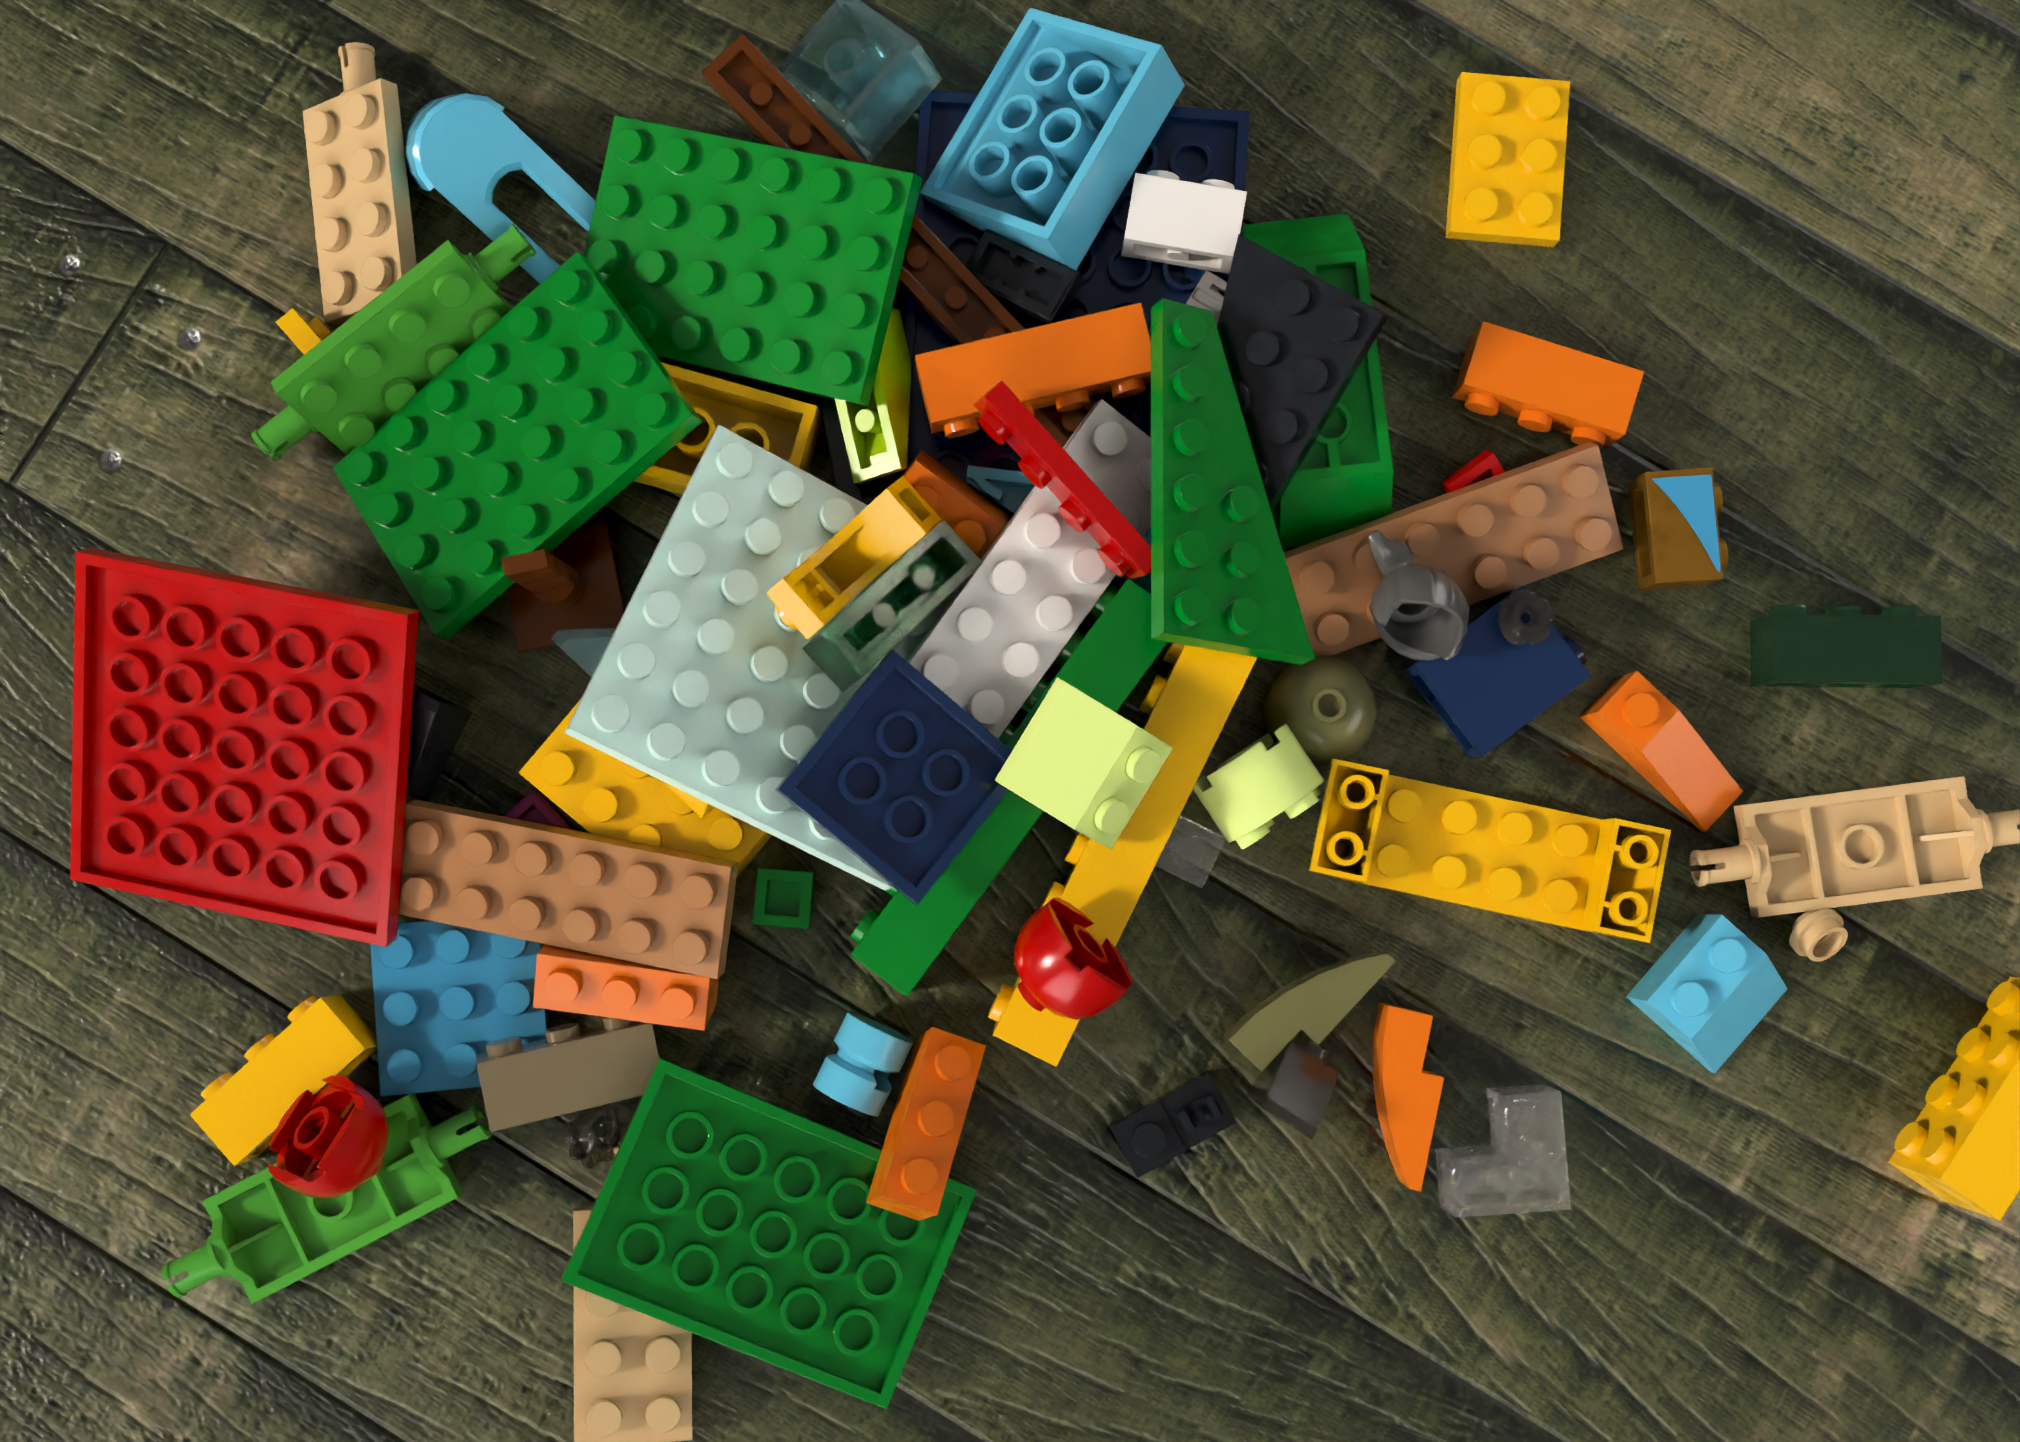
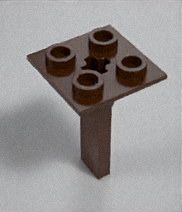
(564, 588)

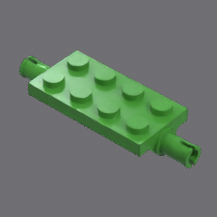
(392, 346)
(278, 1236)

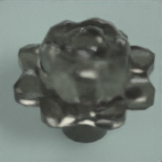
(592, 1135)

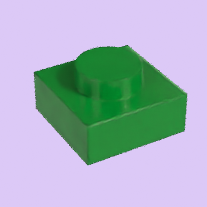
(784, 898)

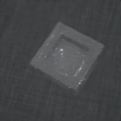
(1191, 852)

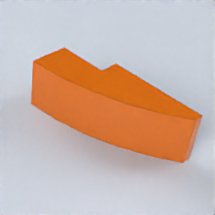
(1403, 1091)

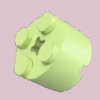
(1259, 786)

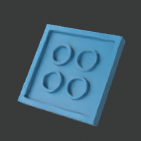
(446, 997)

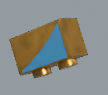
(1677, 529)

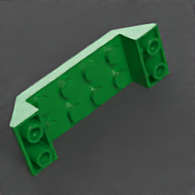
(1350, 463)

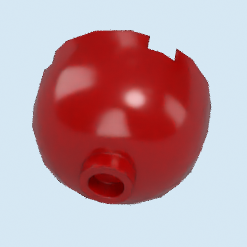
(1066, 965)
(330, 1140)

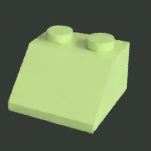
(1083, 763)

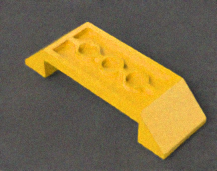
(1490, 852)

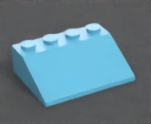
(1055, 134)

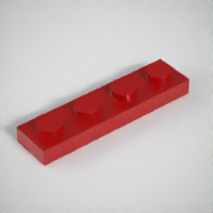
(1050, 465)

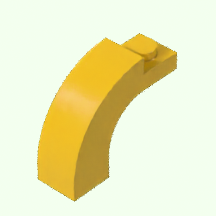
(853, 558)

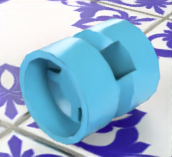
(862, 1064)

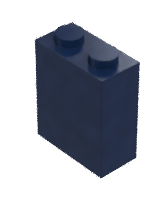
(1495, 684)

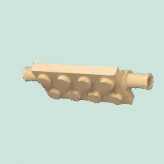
(358, 187)
(1858, 847)
(628, 1370)

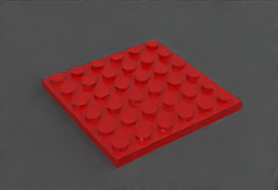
(240, 744)

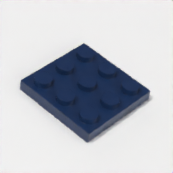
(900, 777)

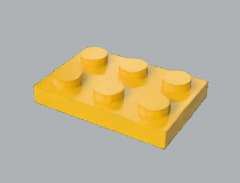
(1508, 159)

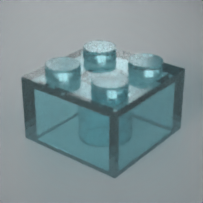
(860, 74)

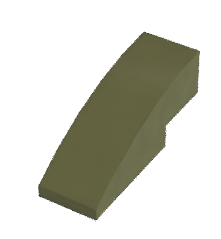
(1306, 1005)

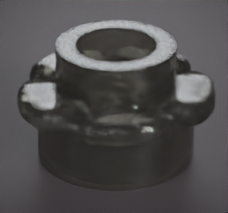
(1510, 620)

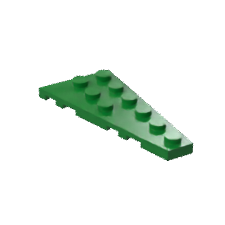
(1213, 533)

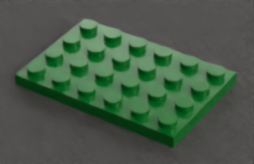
(752, 254)
(515, 444)
(763, 1236)

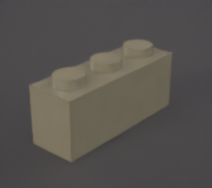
(565, 1071)

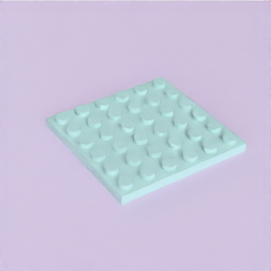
(702, 667)

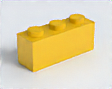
(247, 1106)

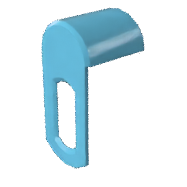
(463, 151)

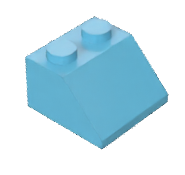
(1709, 989)

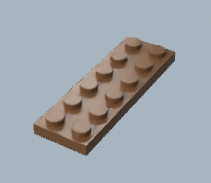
(1480, 535)
(567, 888)

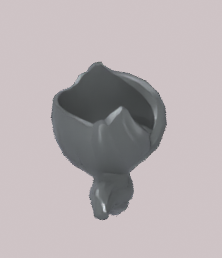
(1416, 605)

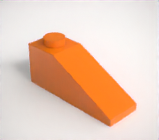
(1662, 748)

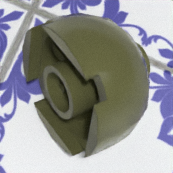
(1324, 706)

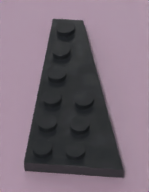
(1289, 355)

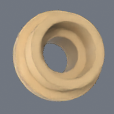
(1818, 934)

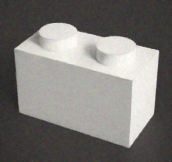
(1183, 221)

